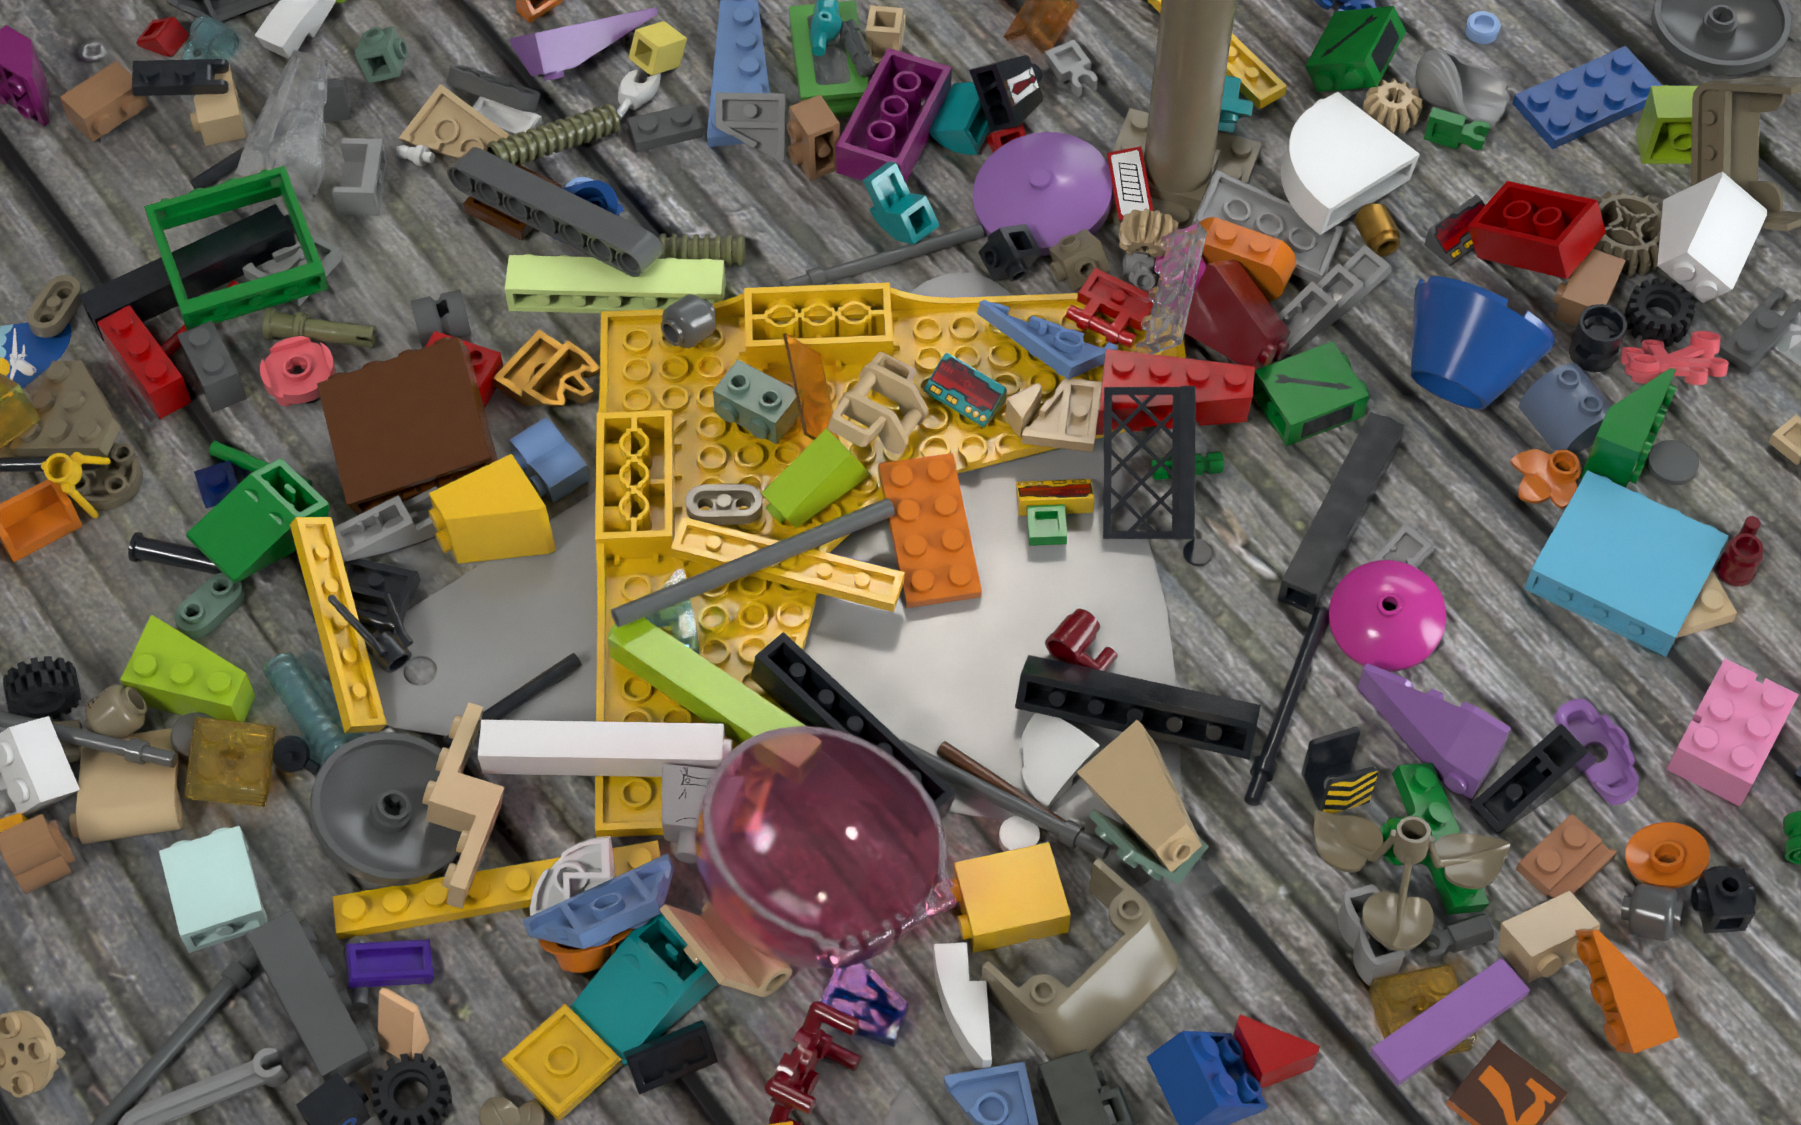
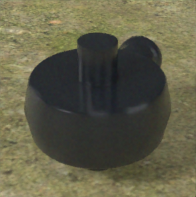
(293, 755)

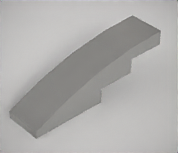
(1332, 296)
(387, 527)

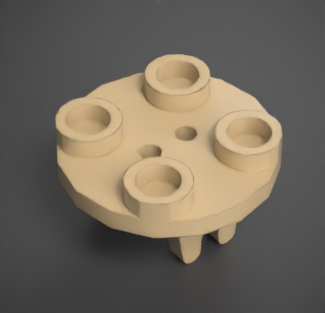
(26, 1053)

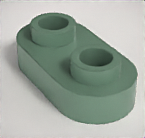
(211, 605)

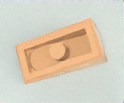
(400, 1025)

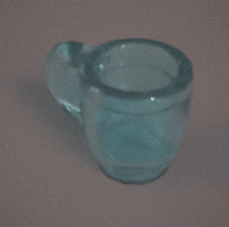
(212, 39)

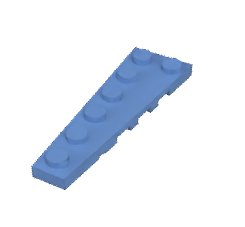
(737, 60)

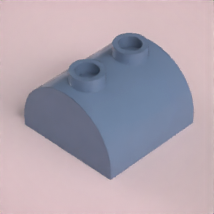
(1565, 408)

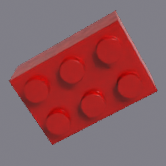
(1537, 229)

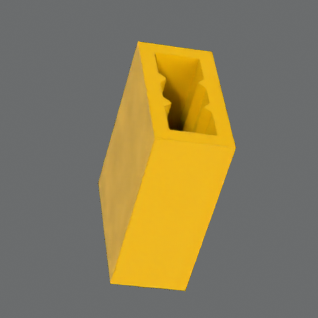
(1010, 898)

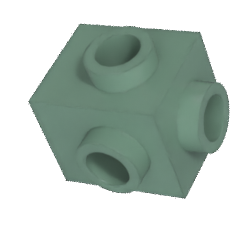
(381, 54)

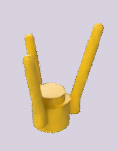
(67, 472)

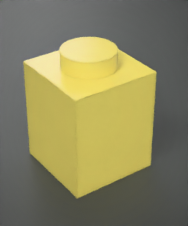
(657, 48)

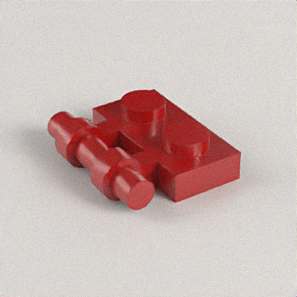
(1115, 299)

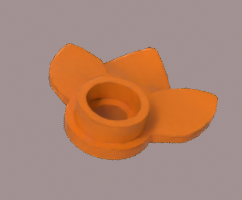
(1542, 477)

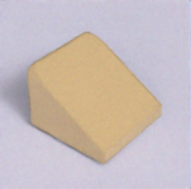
(1023, 407)

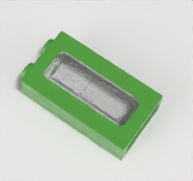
(829, 74)

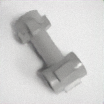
(1139, 270)

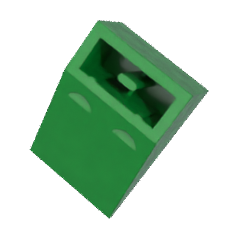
(1627, 429)
(254, 520)

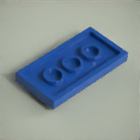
(1586, 97)

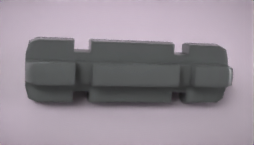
(857, 48)

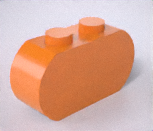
(1262, 256)

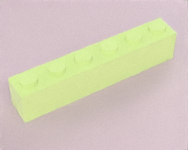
(592, 286)

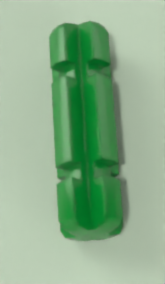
(1212, 463)

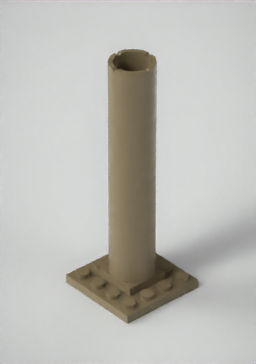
(1182, 123)

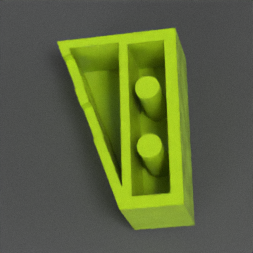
(185, 676)

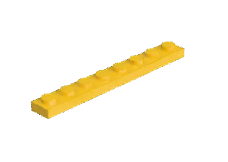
(426, 901)

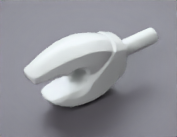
(634, 94)

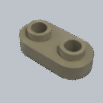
(50, 310)
(724, 503)

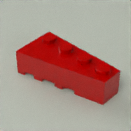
(1221, 388)

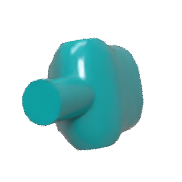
(824, 25)

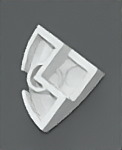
(1052, 756)
(576, 871)

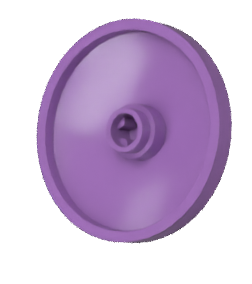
(1048, 184)

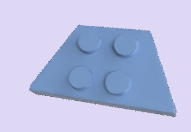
(606, 908)

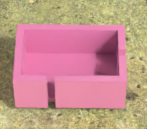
(1732, 732)

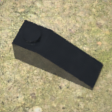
(1534, 779)

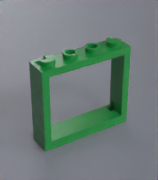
(254, 294)

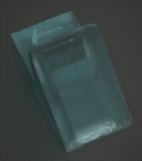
(678, 617)

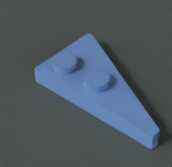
(1054, 345)
(994, 1095)

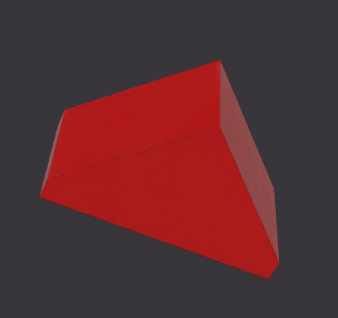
(1272, 1052)

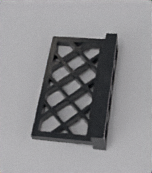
(1182, 462)

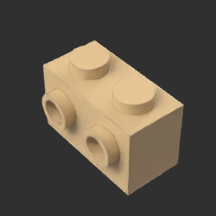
(1545, 936)

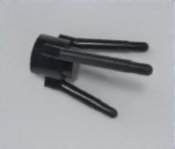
(387, 649)

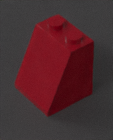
(1236, 317)

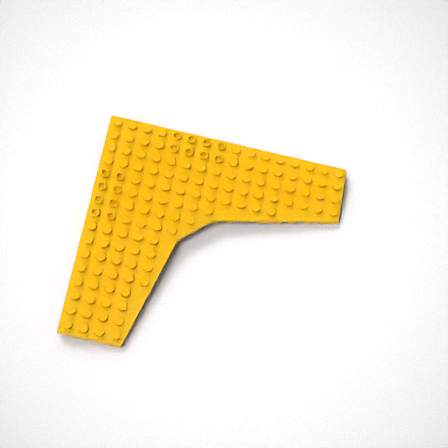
(665, 438)

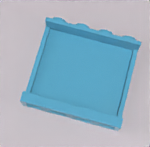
(1626, 562)

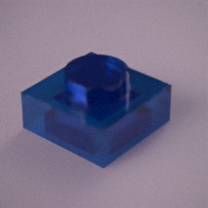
(216, 482)

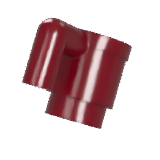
(1742, 555)
(1074, 638)

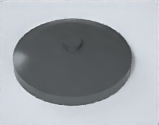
(1723, 34)
(372, 810)

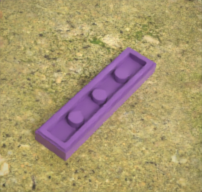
(1449, 1022)

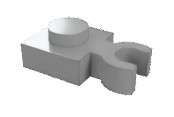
(1071, 64)

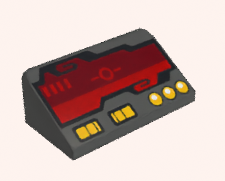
(1451, 236)

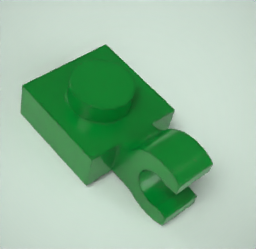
(1450, 130)

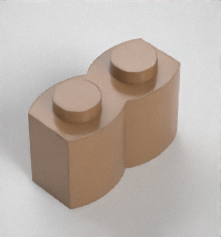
(36, 853)

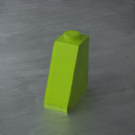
(814, 480)

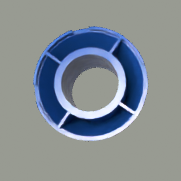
(1471, 343)

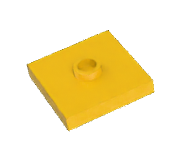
(562, 1062)

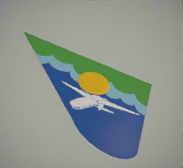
(27, 355)

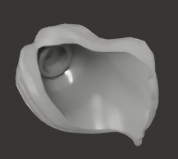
(1461, 87)

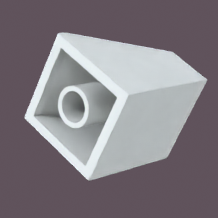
(1708, 235)

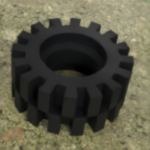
(1663, 297)
(42, 688)
(405, 1072)

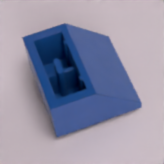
(1206, 1079)

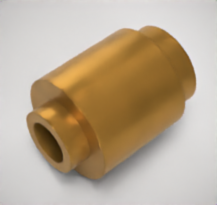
(1377, 229)

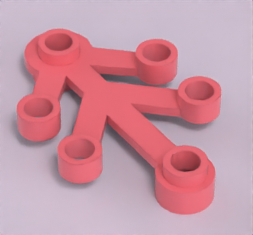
(1653, 359)

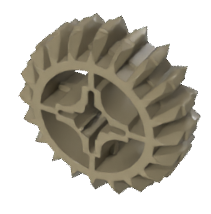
(1629, 223)

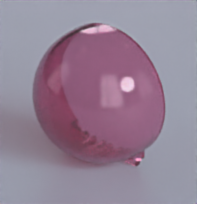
(820, 848)

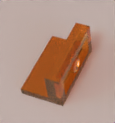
(1042, 22)

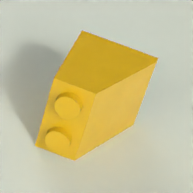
(491, 515)

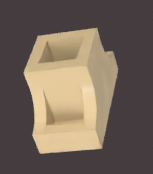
(884, 30)

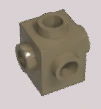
(1077, 257)

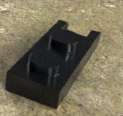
(179, 77)

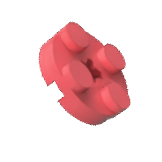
(279, 365)

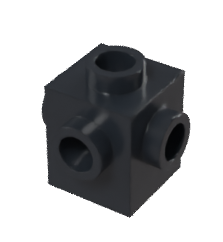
(1009, 252)
(1724, 899)

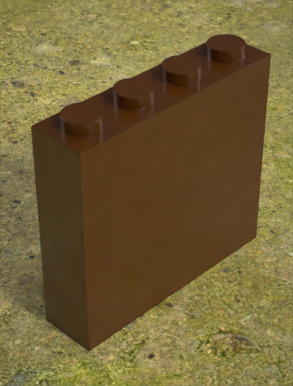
(406, 424)

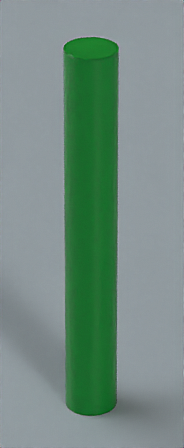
(240, 458)

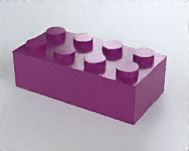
(893, 115)

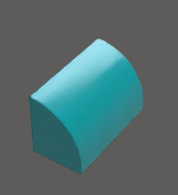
(961, 121)

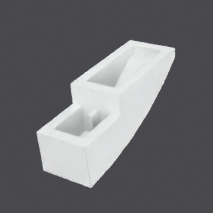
(291, 23)
(963, 1002)

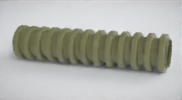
(557, 135)
(728, 249)

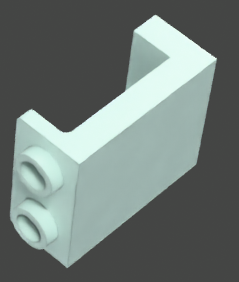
(212, 888)

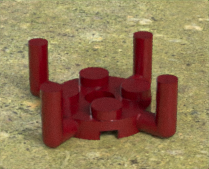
(795, 1074)

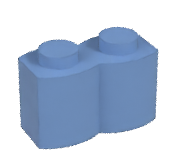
(549, 460)

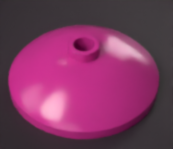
(1384, 637)

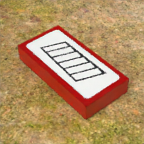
(1129, 181)

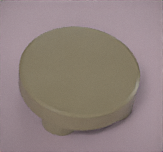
(112, 483)

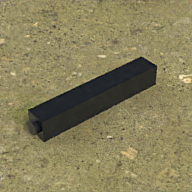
(200, 264)
(1340, 513)

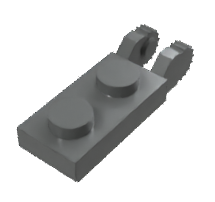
(1759, 332)

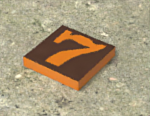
(1506, 1091)

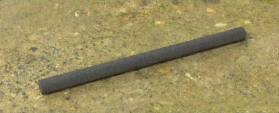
(751, 562)

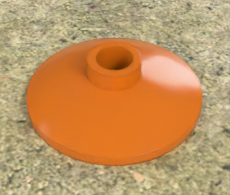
(1667, 855)

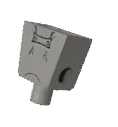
(681, 799)

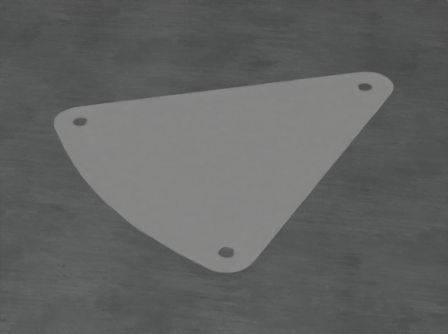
(918, 670)

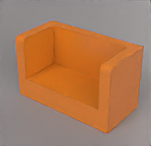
(36, 519)

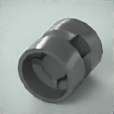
(441, 315)

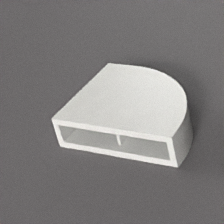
(1341, 162)

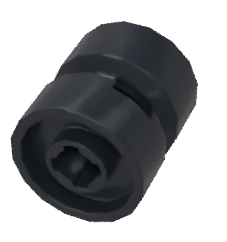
(1597, 337)

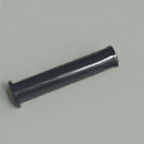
(169, 554)

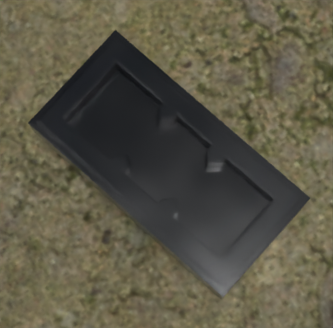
(670, 1057)

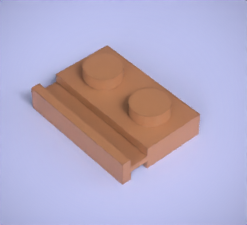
(1566, 859)

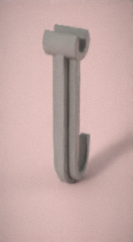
(210, 1091)

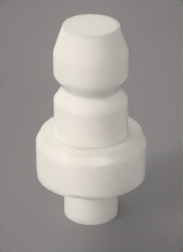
(419, 155)

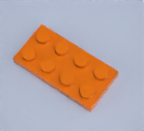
(930, 530)

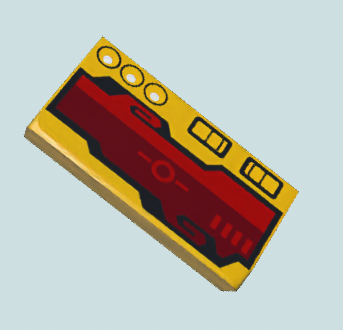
(1074, 493)

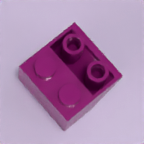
(22, 77)

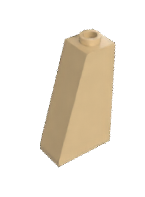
(1140, 793)

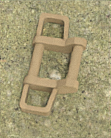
(893, 381)

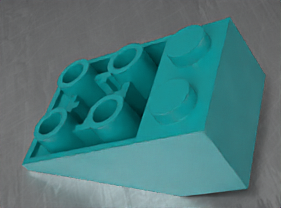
(643, 988)

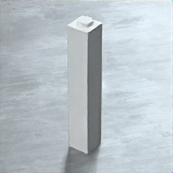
(598, 747)

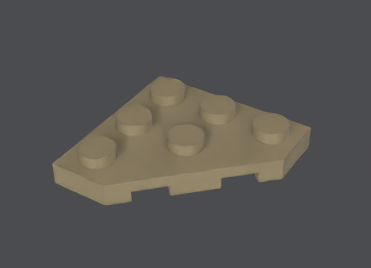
(71, 415)

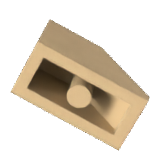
(219, 115)

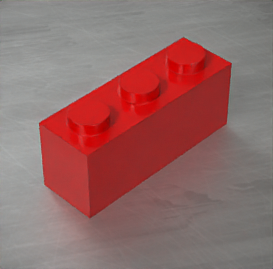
(144, 362)

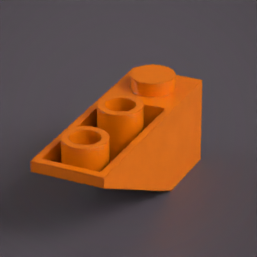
(1632, 1006)

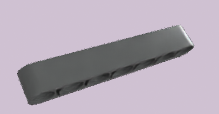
(555, 212)

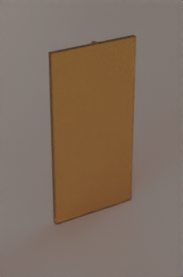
(809, 387)

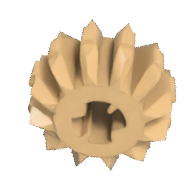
(1393, 105)
(1143, 231)

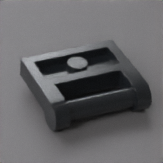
(369, 584)

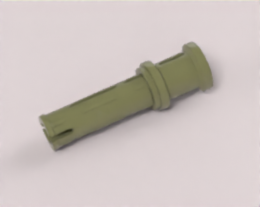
(300, 324)

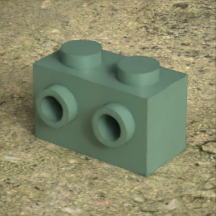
(756, 402)

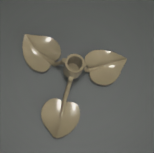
(1395, 919)

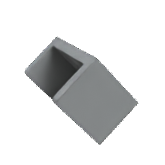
(361, 177)

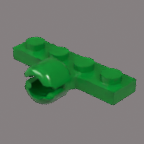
(1426, 799)

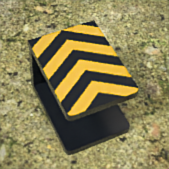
(1330, 758)

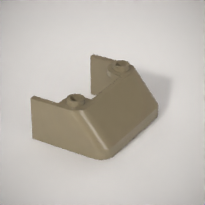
(1728, 137)
(1107, 992)

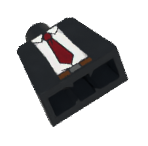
(1008, 91)

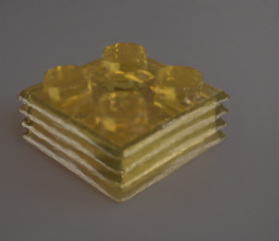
(216, 781)
(1400, 995)

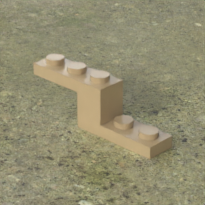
(463, 804)

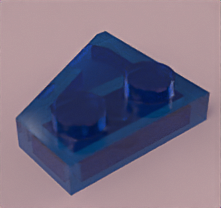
(869, 1000)

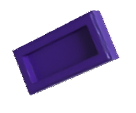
(389, 963)

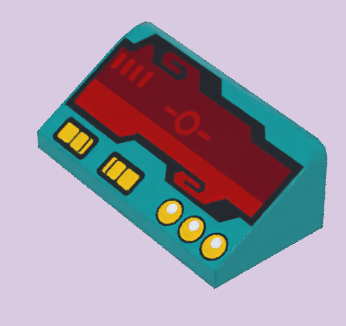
(966, 390)

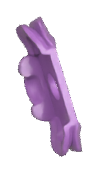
(1615, 776)

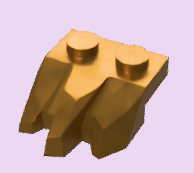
(547, 373)

